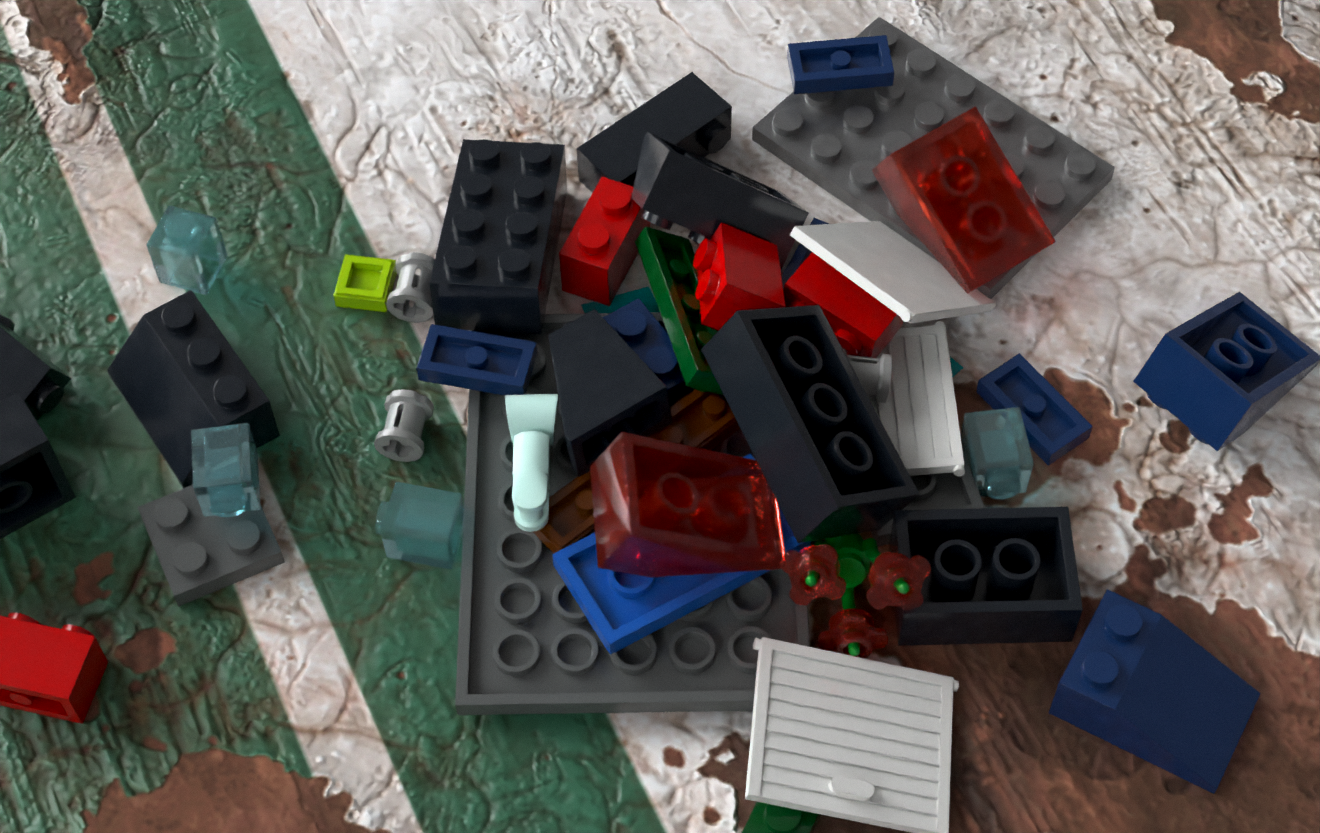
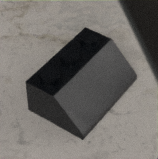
(701, 194)
(187, 378)

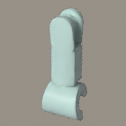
(532, 433)

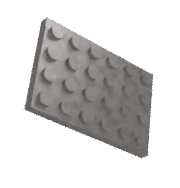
(847, 133)

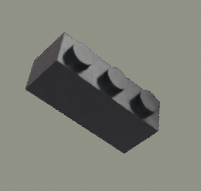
(683, 114)

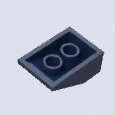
(1225, 369)
(1154, 693)

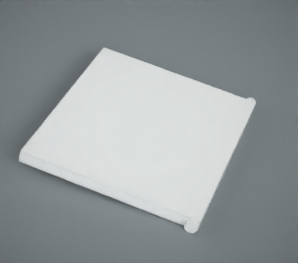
(892, 270)
(922, 402)
(851, 738)

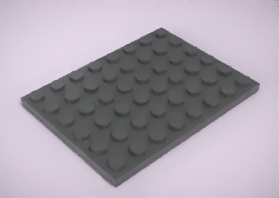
(528, 639)

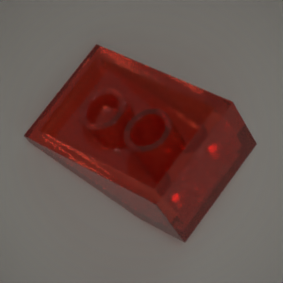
(964, 201)
(682, 510)

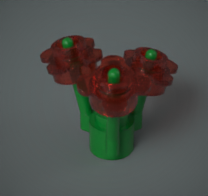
(834, 570)

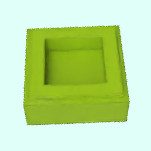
(365, 283)

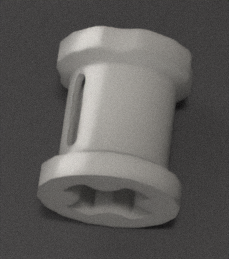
(399, 299)
(873, 374)
(404, 425)

